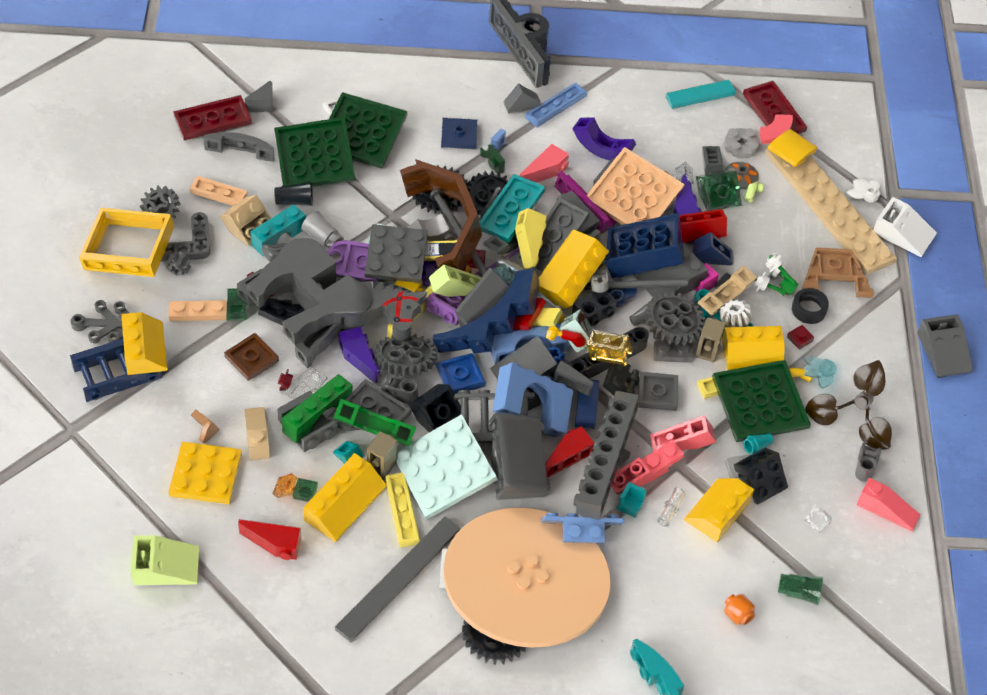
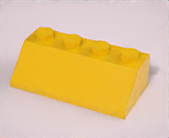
(571, 268)
(344, 498)

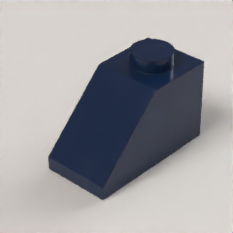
(712, 250)

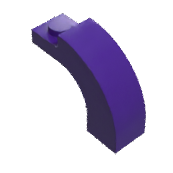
(597, 142)

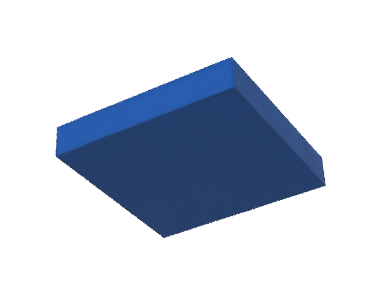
(461, 373)

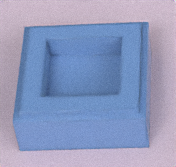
(498, 139)

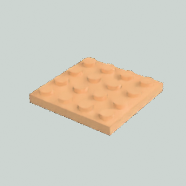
(634, 189)

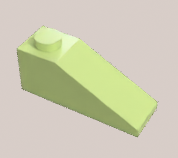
(452, 281)

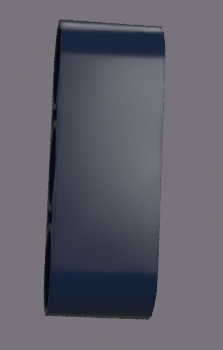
(587, 407)

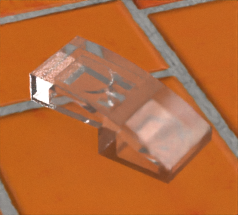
(309, 380)

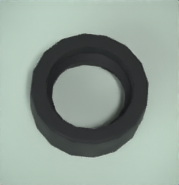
(812, 295)

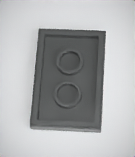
(529, 356)

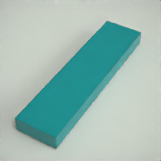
(700, 94)

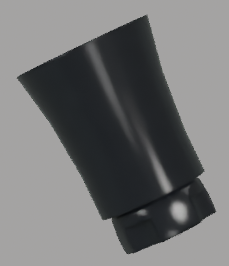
(294, 194)

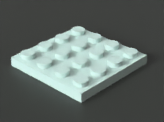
(445, 467)

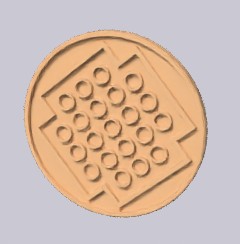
(523, 581)

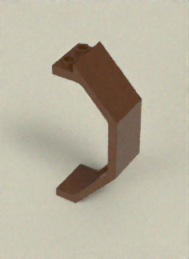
(428, 177)

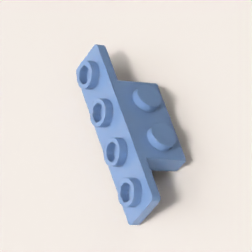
(582, 529)

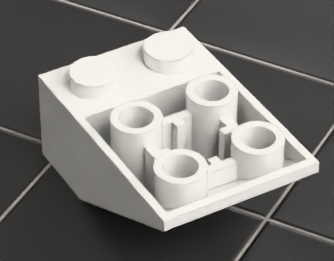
(904, 227)

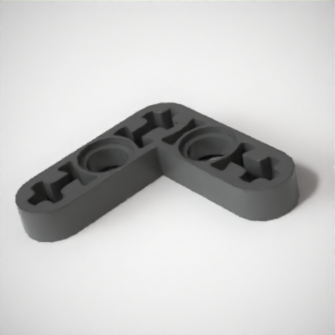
(192, 246)

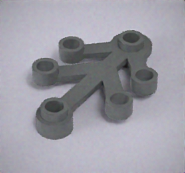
(110, 324)

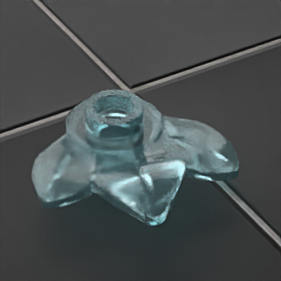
(820, 369)

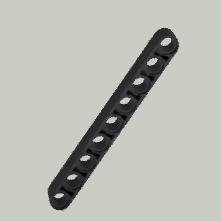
(591, 368)

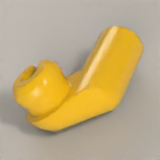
(799, 372)

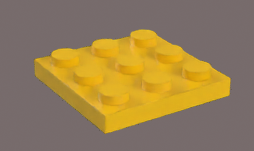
(205, 472)

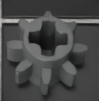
(179, 263)

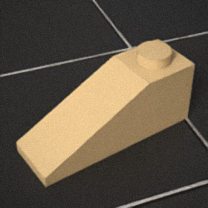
(257, 433)

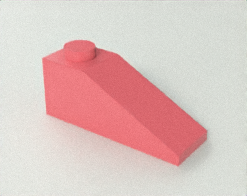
(547, 165)
(687, 435)
(887, 504)

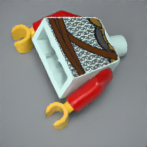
(574, 329)

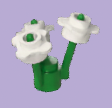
(776, 269)

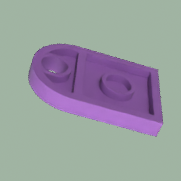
(352, 259)

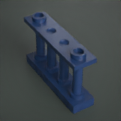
(101, 356)

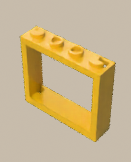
(122, 264)

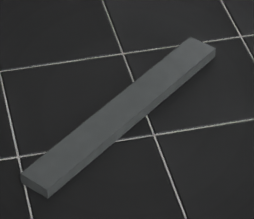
(397, 579)

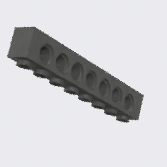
(607, 455)

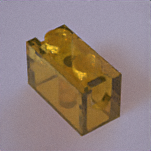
(609, 347)

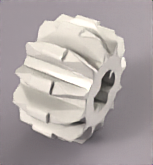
(735, 313)

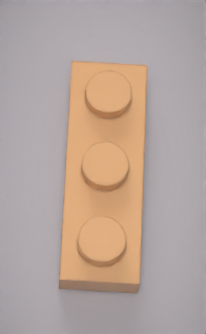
(217, 191)
(197, 310)

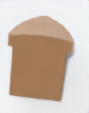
(209, 429)

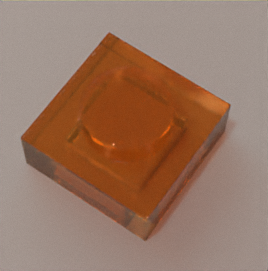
(284, 485)

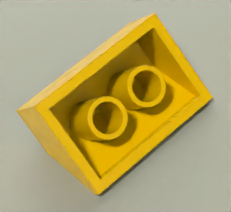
(143, 343)
(752, 345)
(720, 507)

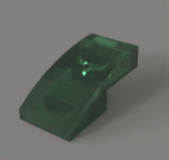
(235, 306)

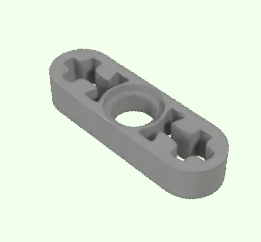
(600, 279)

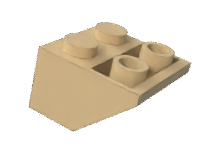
(245, 217)

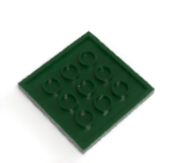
(370, 127)
(315, 152)
(761, 400)

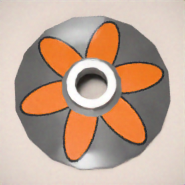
(746, 173)

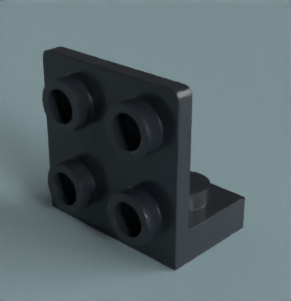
(763, 473)

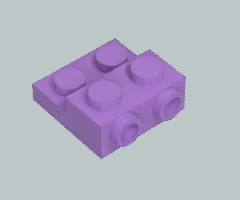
(444, 306)

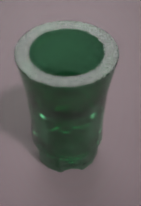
(801, 587)

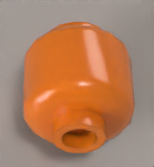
(739, 609)

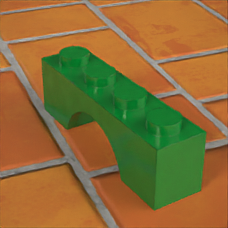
(302, 418)
(373, 423)

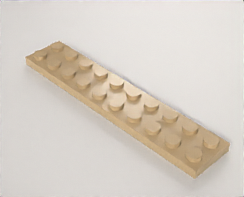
(836, 212)

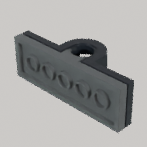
(521, 40)

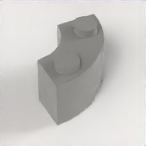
(438, 228)

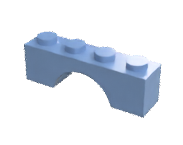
(508, 343)

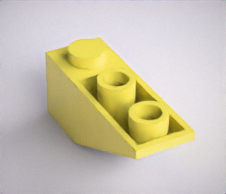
(529, 234)

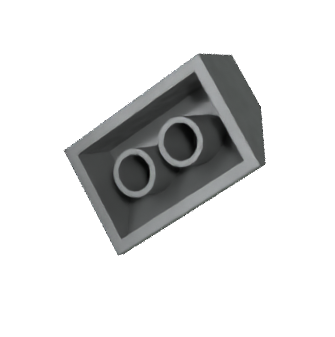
(481, 298)

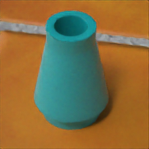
(757, 442)

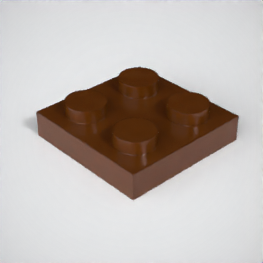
(251, 356)

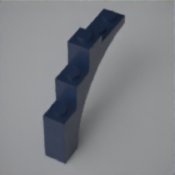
(500, 319)

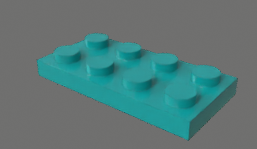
(504, 211)

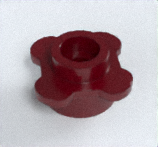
(285, 380)

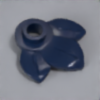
(622, 295)

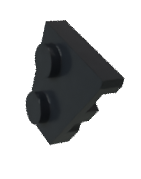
(279, 310)

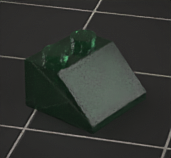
(719, 189)

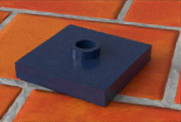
(459, 133)

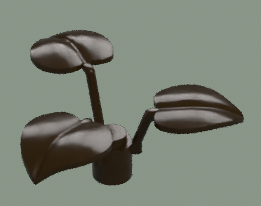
(871, 379)

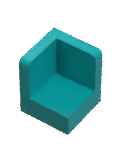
(631, 499)

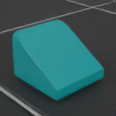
(346, 450)

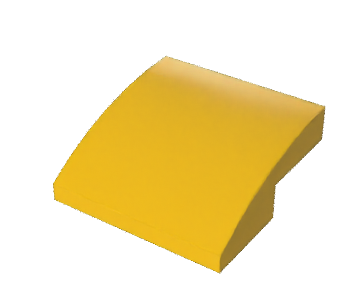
(792, 147)

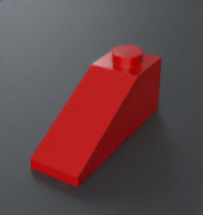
(572, 448)
(276, 539)

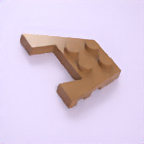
(837, 266)

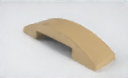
(728, 291)

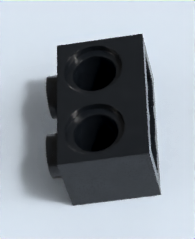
(596, 307)

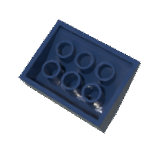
(645, 246)

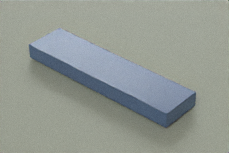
(556, 104)

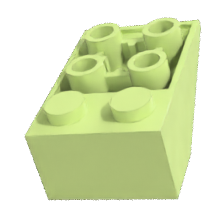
(163, 561)

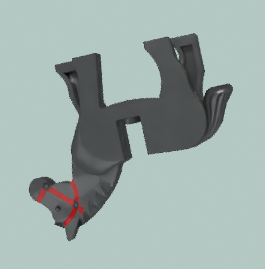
(329, 305)

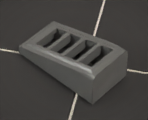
(712, 159)
(572, 379)

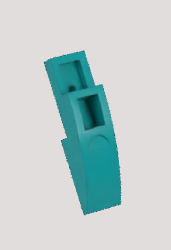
(656, 669)

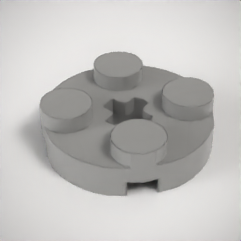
(738, 135)

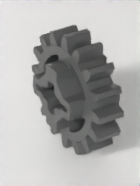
(160, 198)

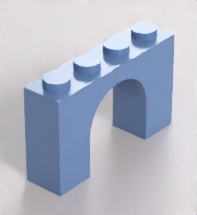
(554, 397)

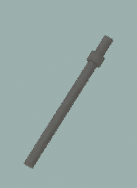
(643, 284)

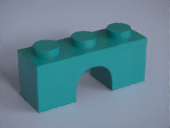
(287, 222)

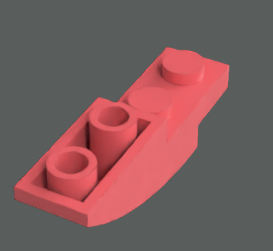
(649, 468)

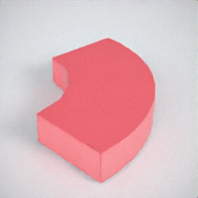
(771, 132)

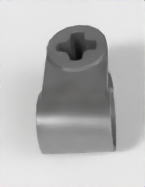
(867, 462)

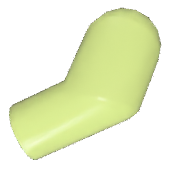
(752, 189)

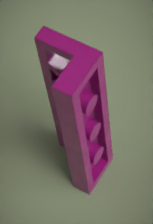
(565, 183)

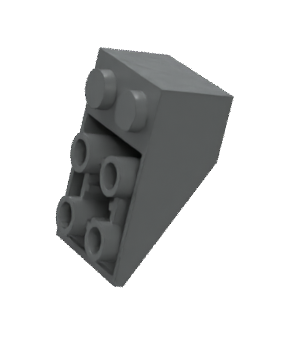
(945, 345)

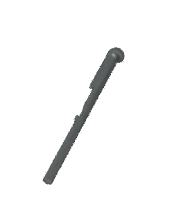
(437, 194)

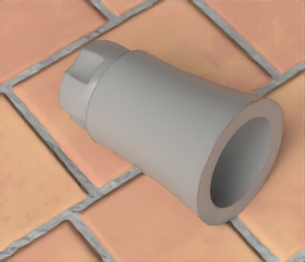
(321, 229)

